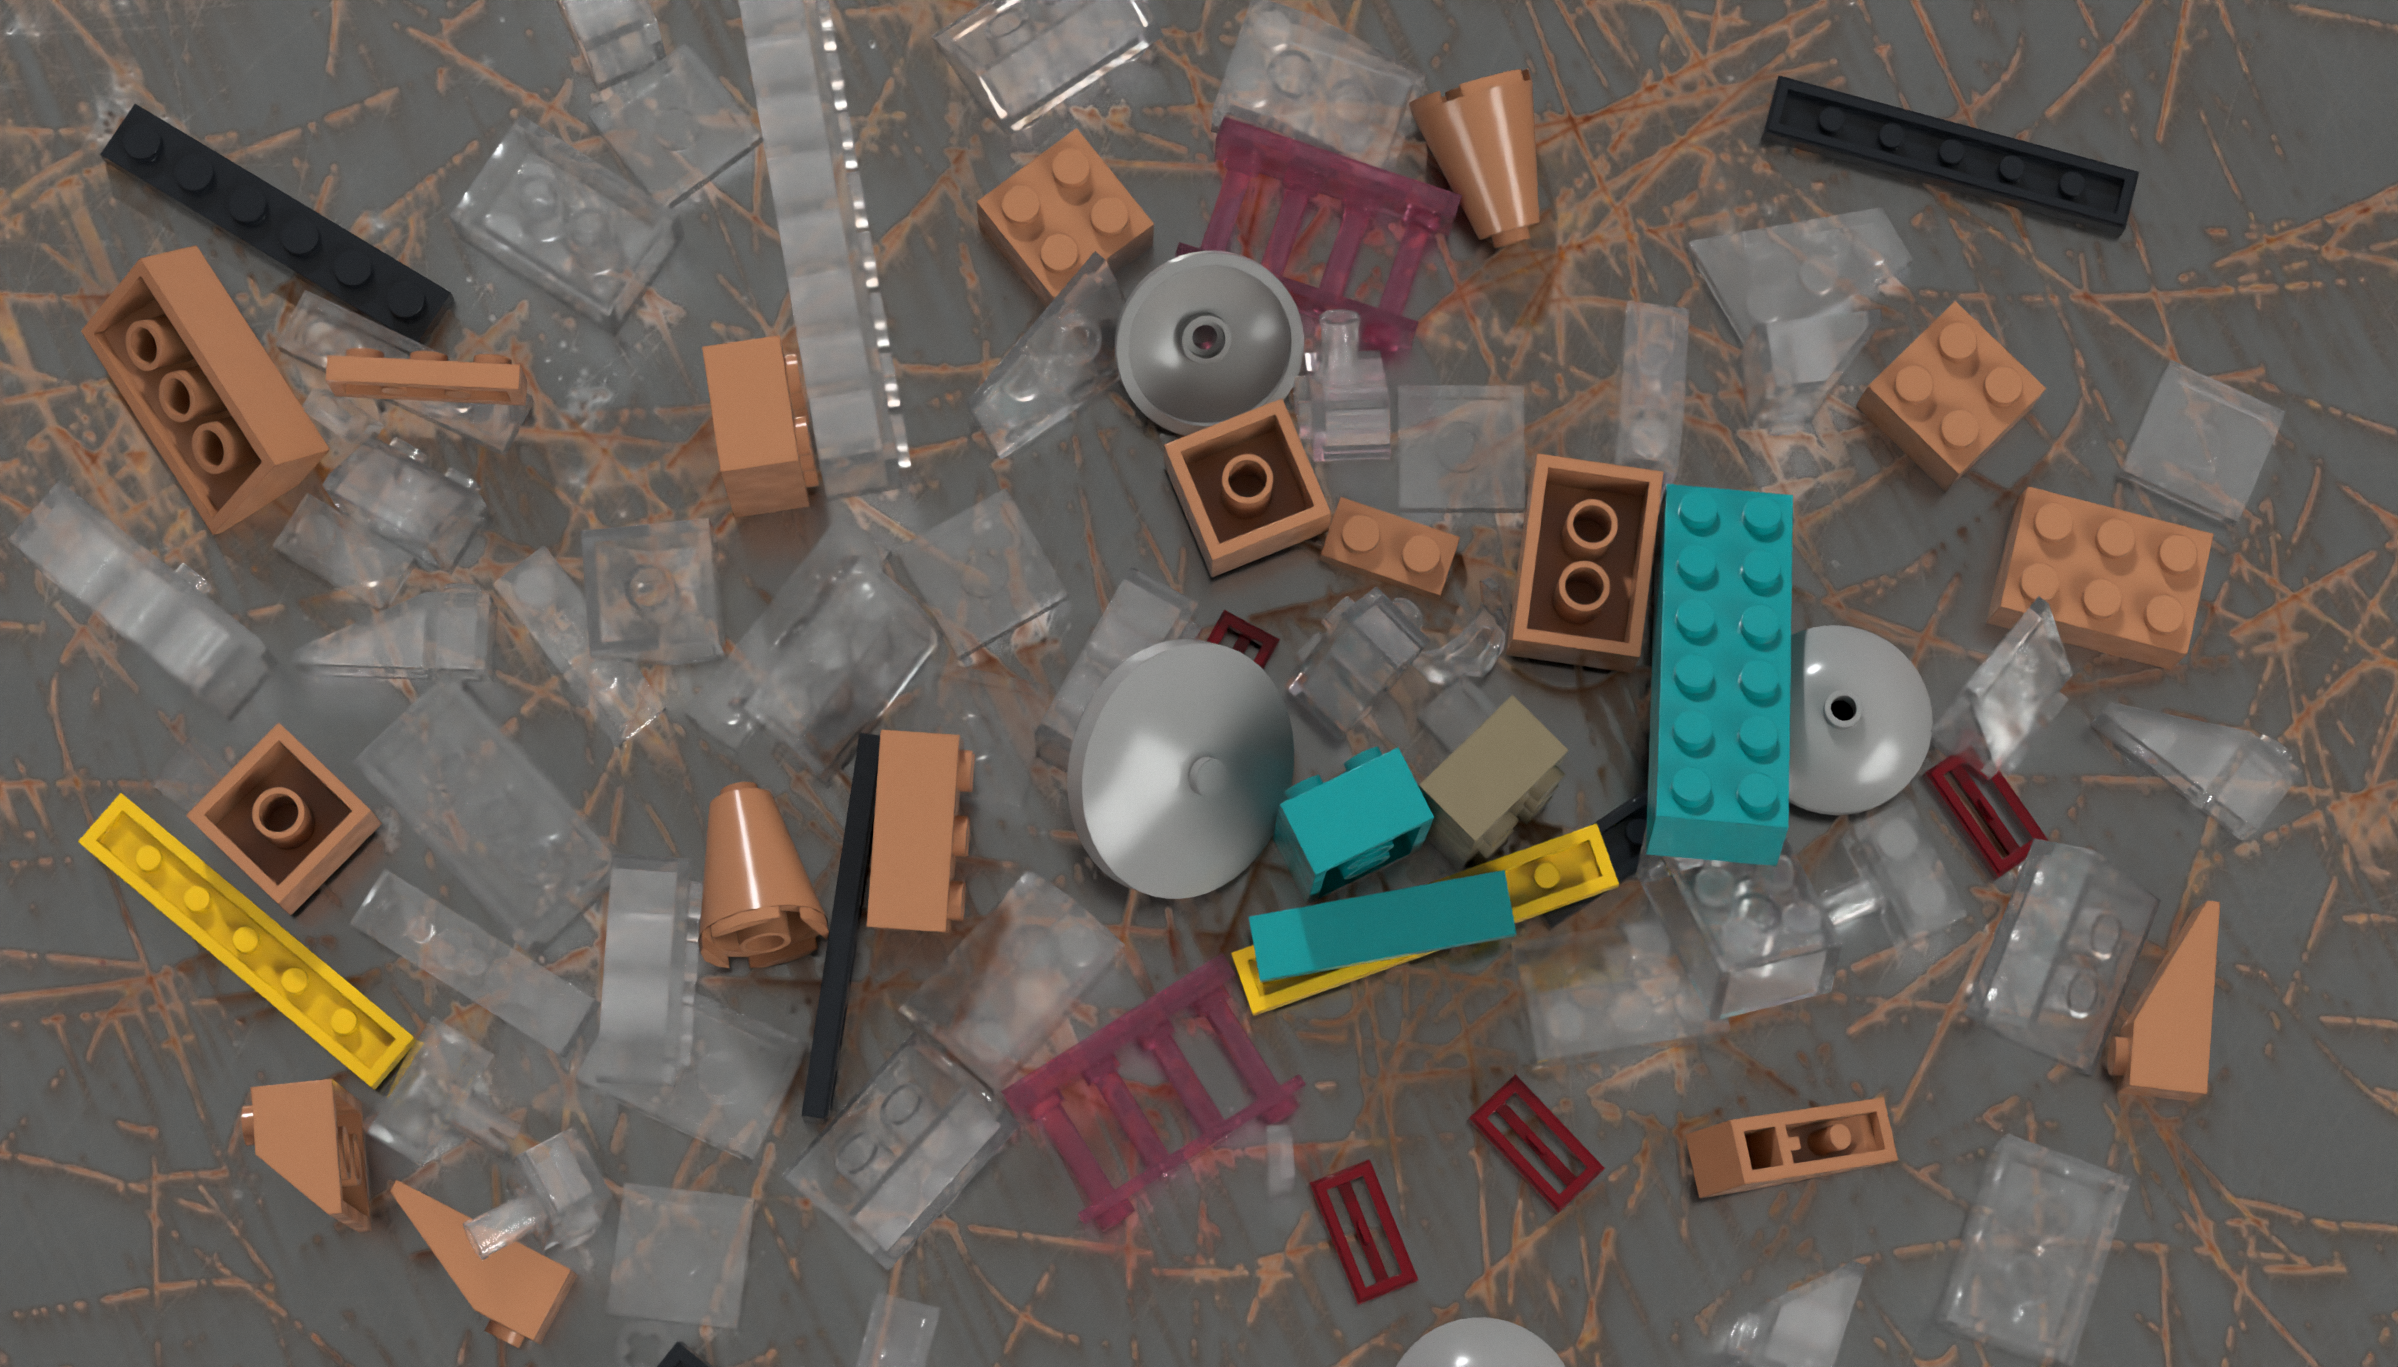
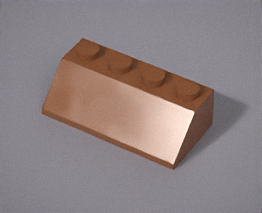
(203, 387)

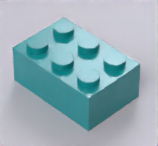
(1351, 823)

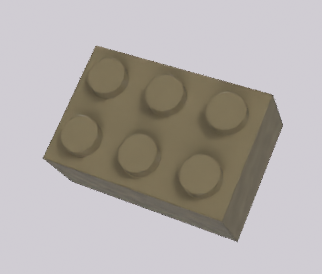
(1489, 782)

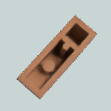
(2168, 1032)
(1790, 1146)
(510, 1287)

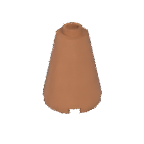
(1487, 151)
(755, 884)

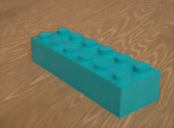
(1721, 676)

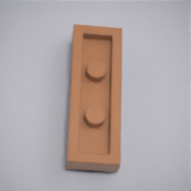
(426, 377)

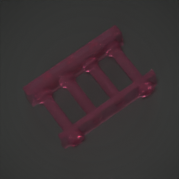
(1363, 194)
(1097, 1064)

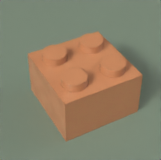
(1062, 212)
(1950, 396)
(1247, 487)
(284, 818)

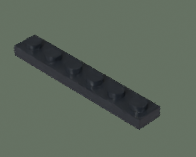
(276, 226)

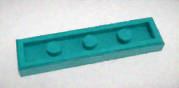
(1382, 926)

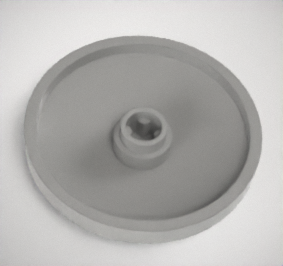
(1180, 768)

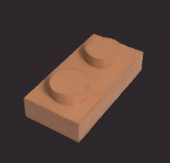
(1389, 548)

